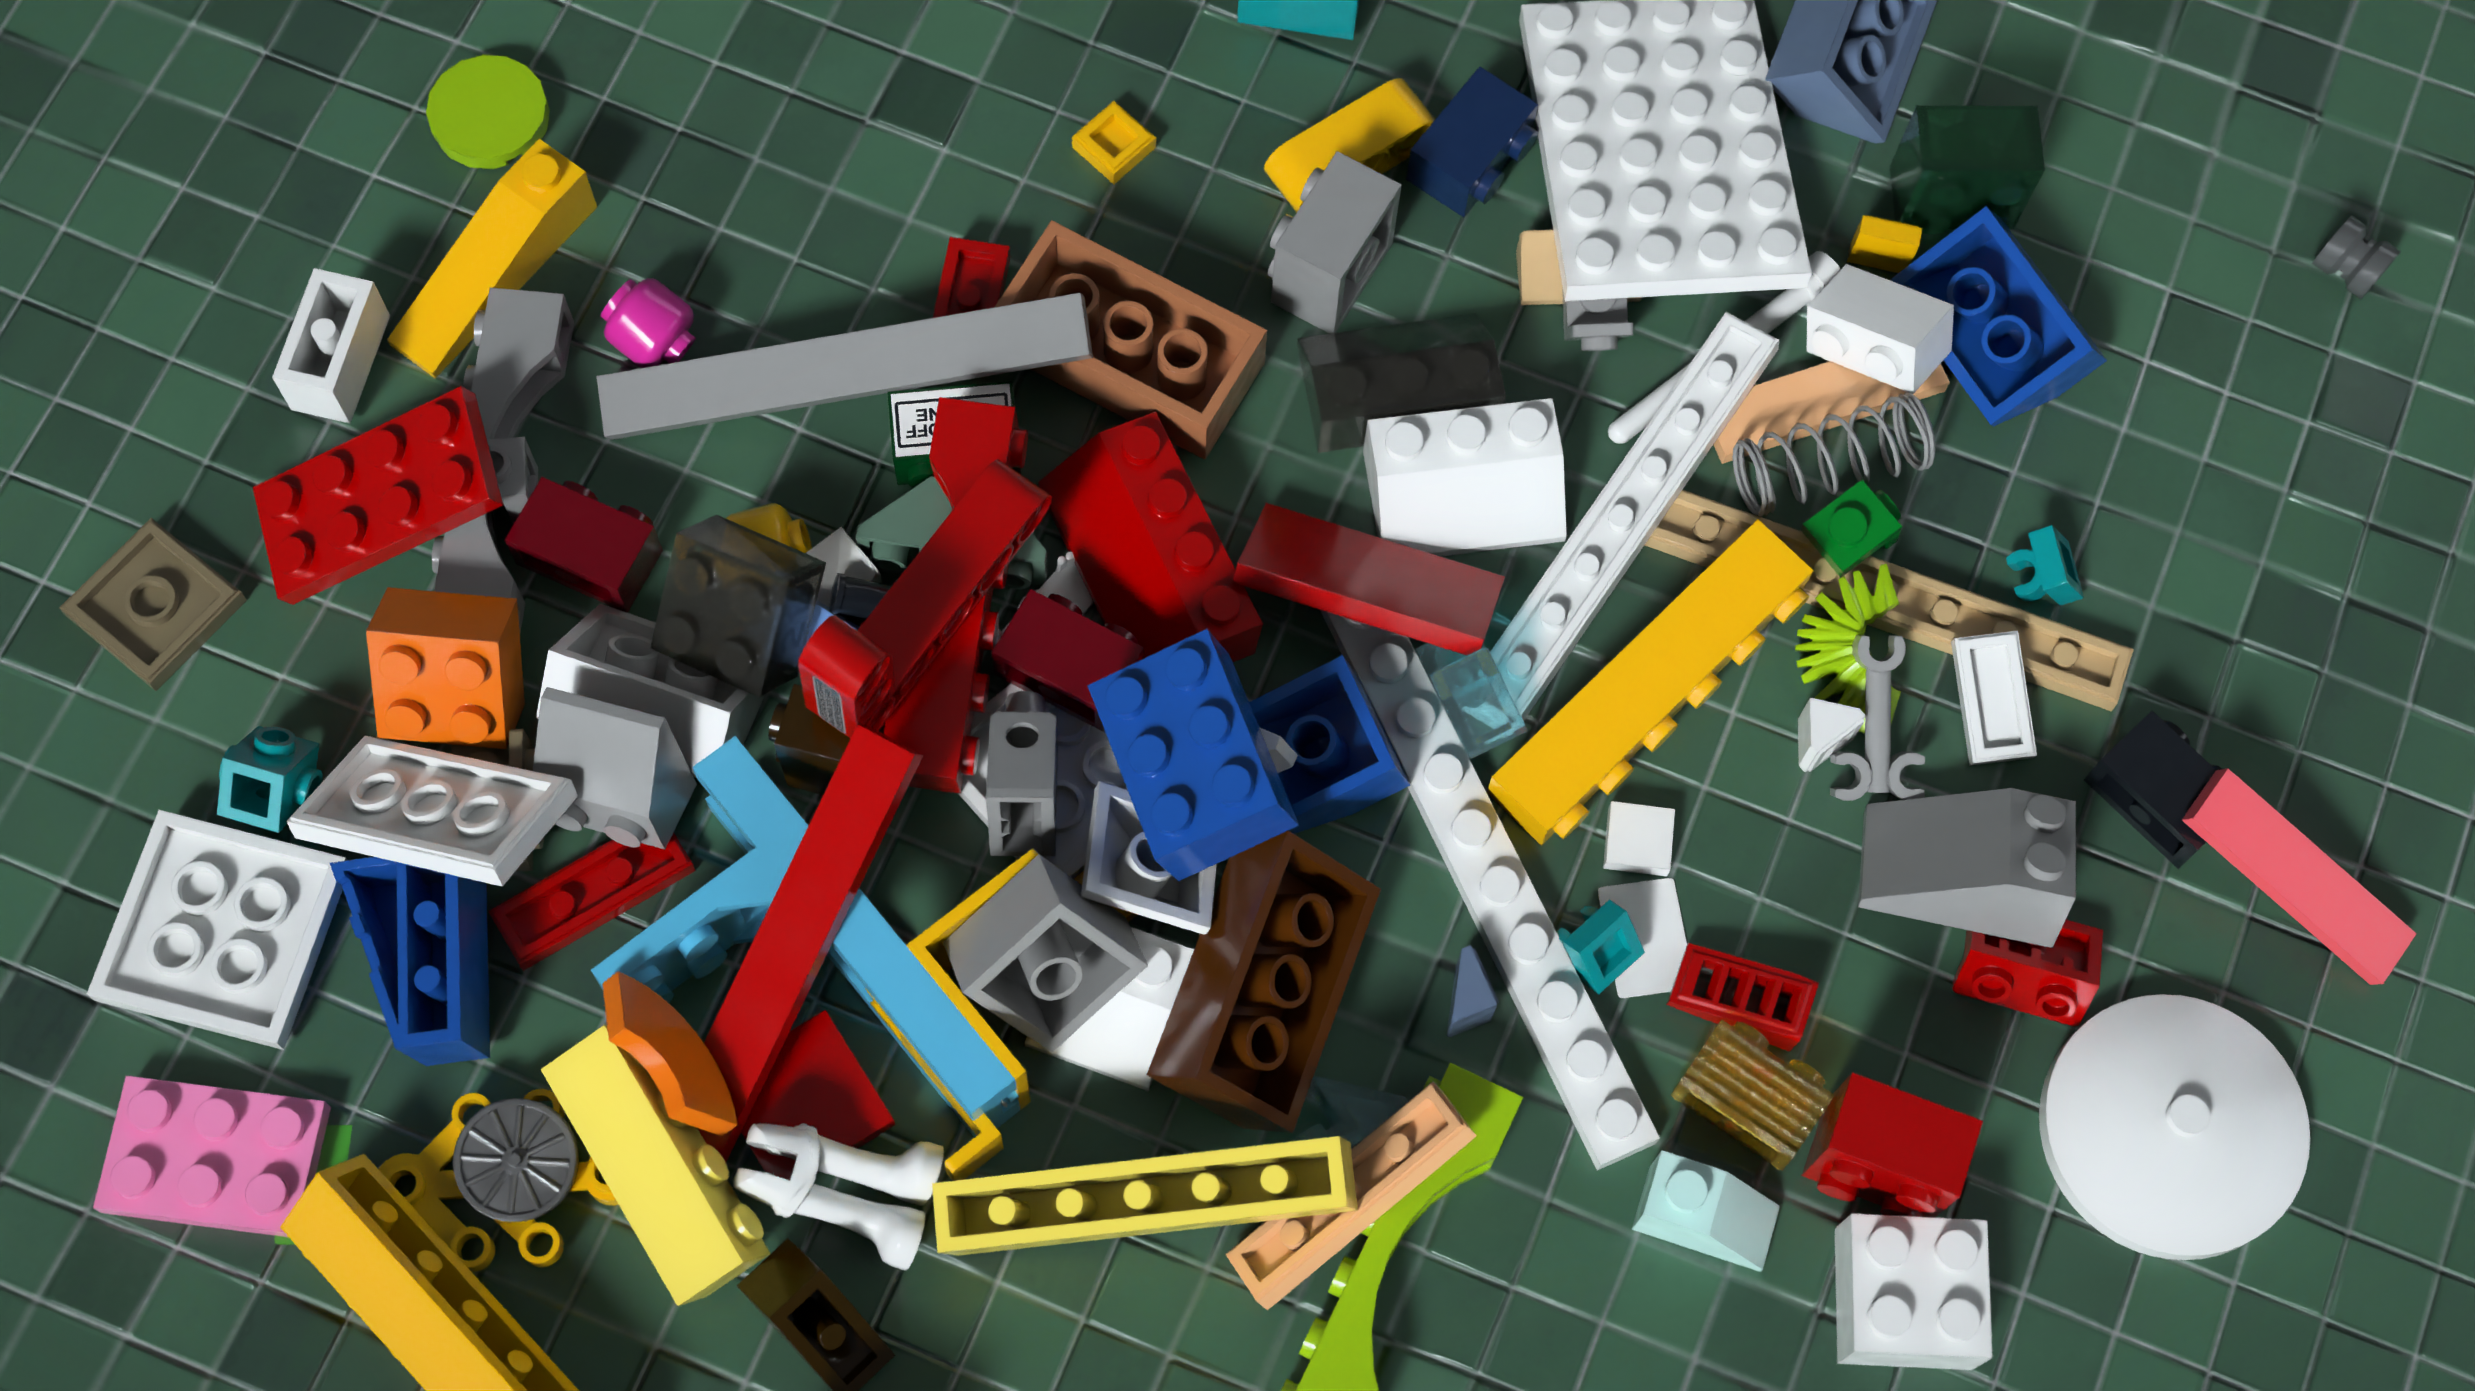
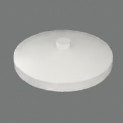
(2174, 1127)

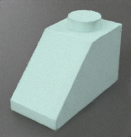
(1706, 1211)

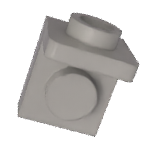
(1596, 323)
(514, 471)

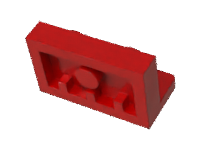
(2034, 978)

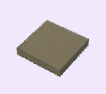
(153, 604)

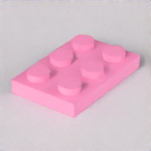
(210, 1155)

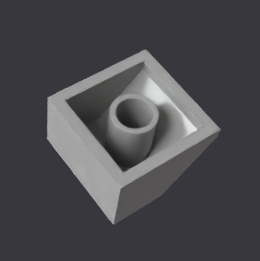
(620, 763)

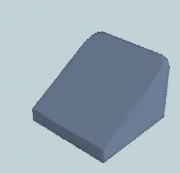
(1472, 994)

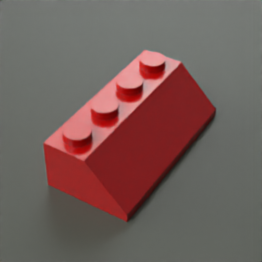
(1148, 541)

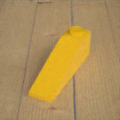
(501, 247)

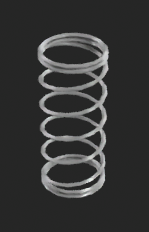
(1913, 406)

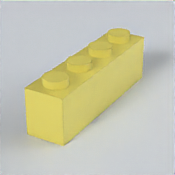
(657, 1170)

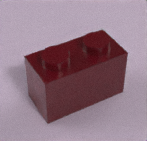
(585, 543)
(1061, 652)

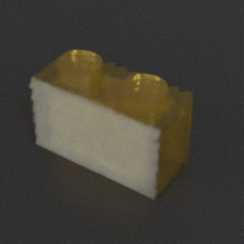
(1754, 1093)

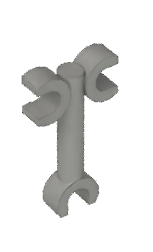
(1877, 771)

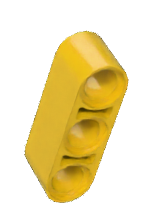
(1371, 130)

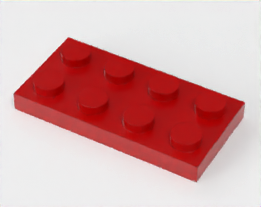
(377, 495)

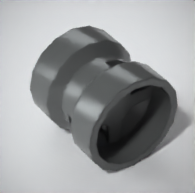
(2355, 257)

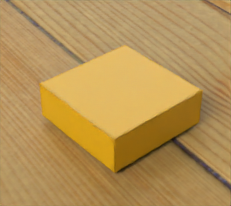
(1114, 142)
(1884, 244)

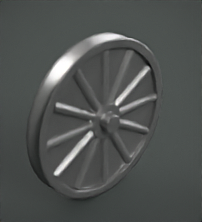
(515, 1160)

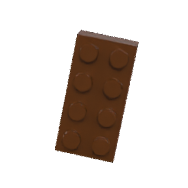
(1265, 983)

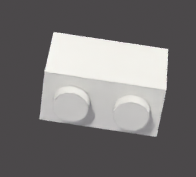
(1879, 328)
(331, 345)

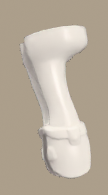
(905, 1176)

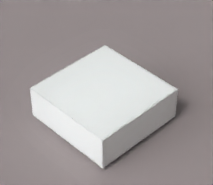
(1639, 838)

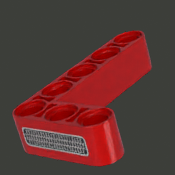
(868, 671)

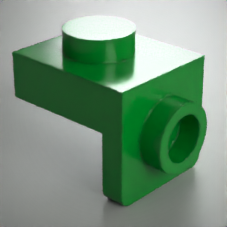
(1854, 527)

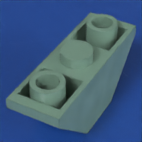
(904, 527)

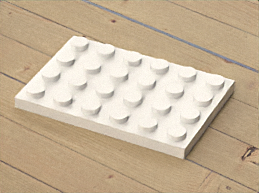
(1662, 149)

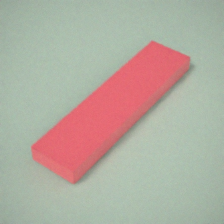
(2299, 876)

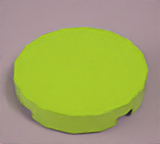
(487, 111)

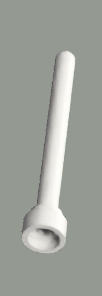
(1766, 319)

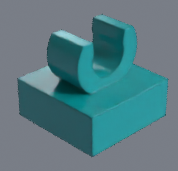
(2053, 568)
(1602, 945)

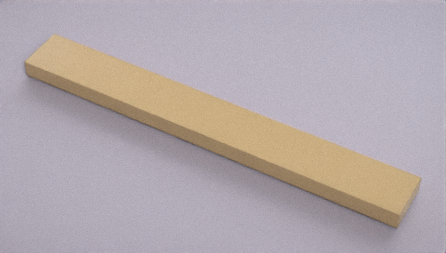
(1927, 608)

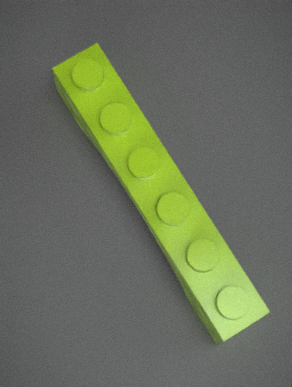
(1343, 1346)

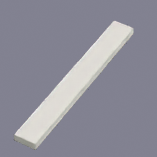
(1630, 508)

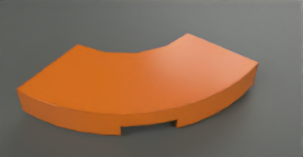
(670, 1053)

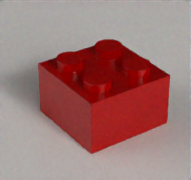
(1891, 1149)

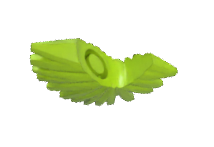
(1835, 639)

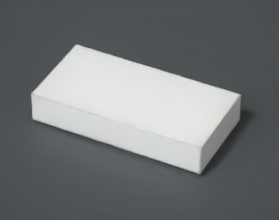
(1993, 698)

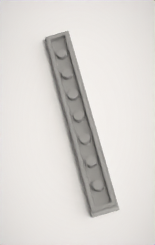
(845, 366)

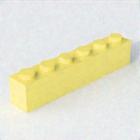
(1145, 1196)

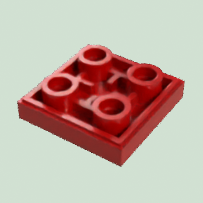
(818, 1085)

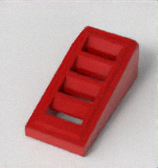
(1772, 980)

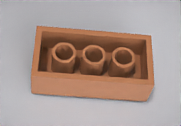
(1148, 337)

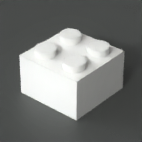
(1912, 1292)

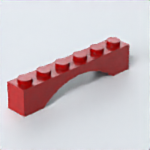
(941, 705)

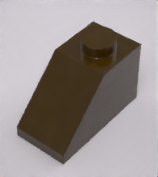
(815, 1318)

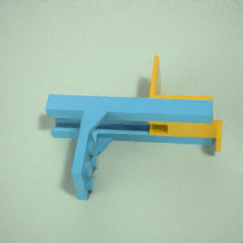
(897, 981)

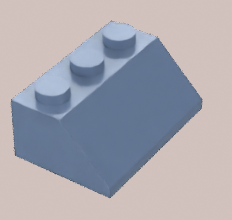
(1849, 61)

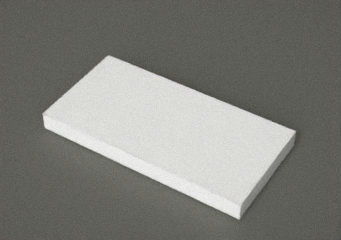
(433, 810)

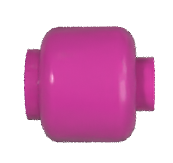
(648, 323)

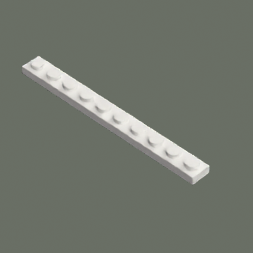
(1499, 894)

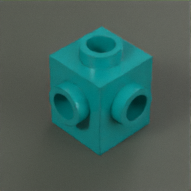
(267, 777)

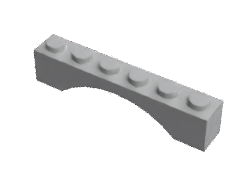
(519, 359)

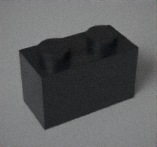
(2153, 783)

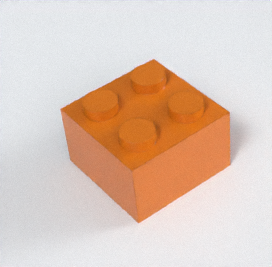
(446, 667)

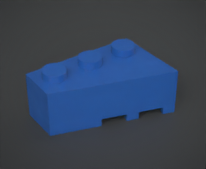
(425, 955)

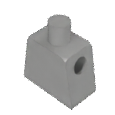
(1022, 777)

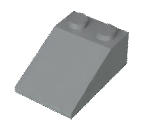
(1973, 862)

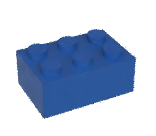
(1192, 755)

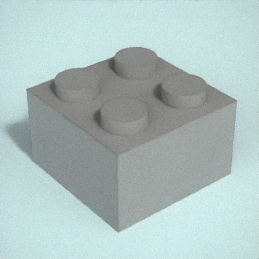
(1333, 241)
(1044, 954)

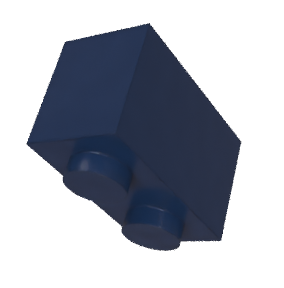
(1473, 142)

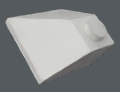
(1126, 876)
(1128, 1028)

